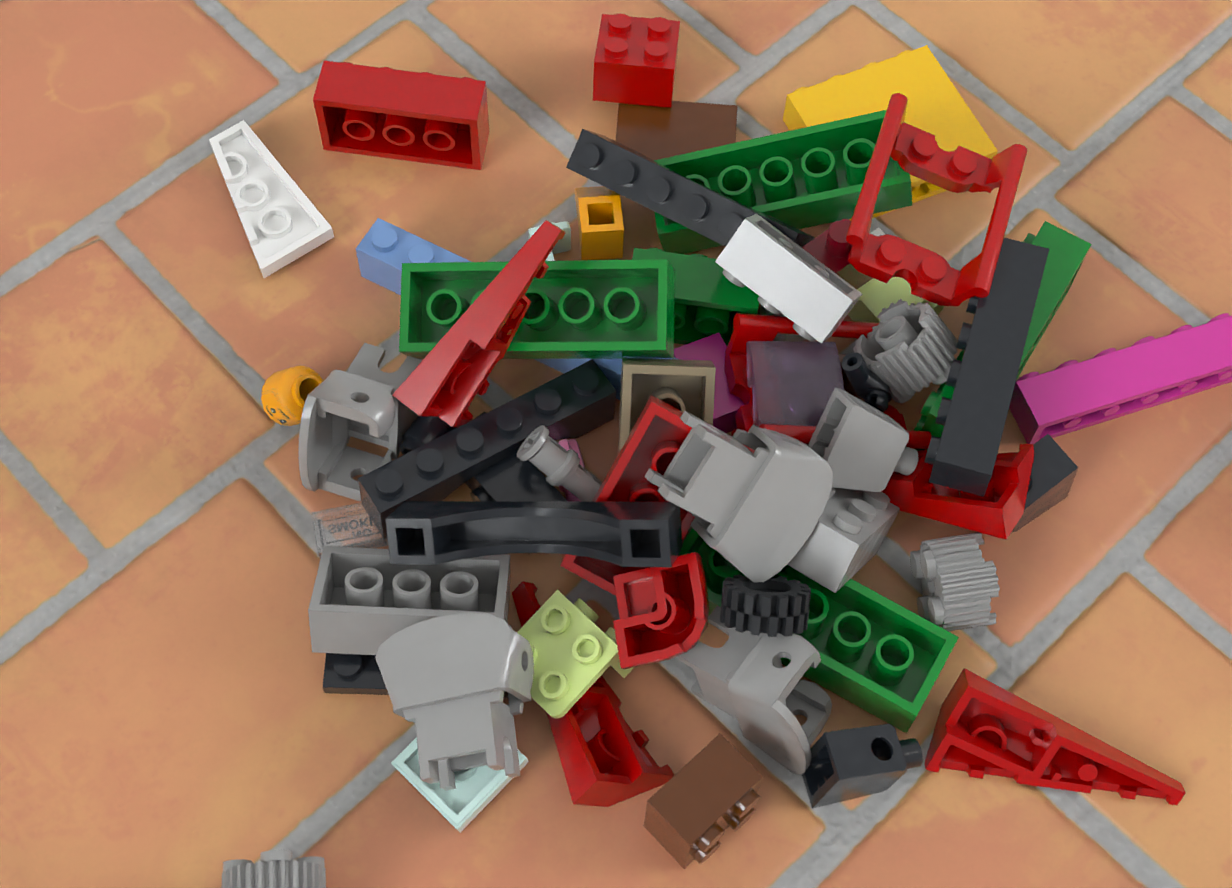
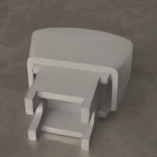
(355, 406)
(746, 503)
(452, 685)
(763, 696)

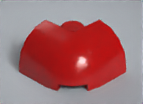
(660, 611)

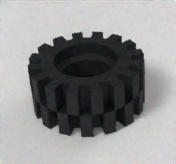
(765, 606)

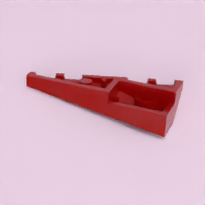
(471, 348)
(992, 515)
(1005, 736)
(594, 742)

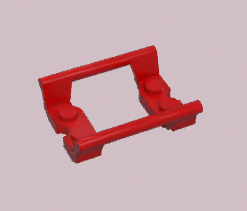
(955, 171)
(765, 328)

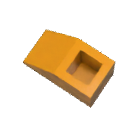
(599, 223)

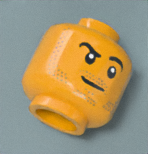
(286, 393)

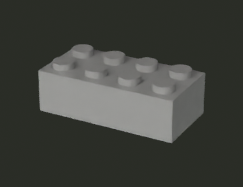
(366, 599)

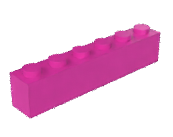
(1124, 380)

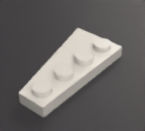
(269, 203)

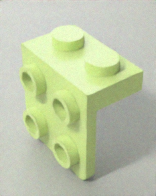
(568, 652)

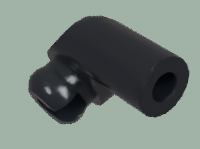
(865, 382)

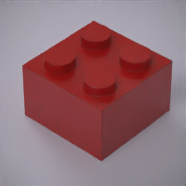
(636, 60)

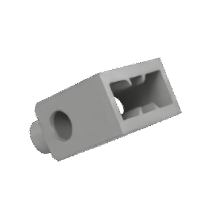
(861, 444)

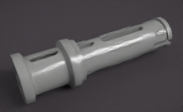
(558, 464)

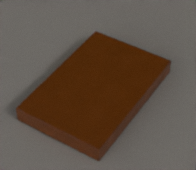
(675, 130)

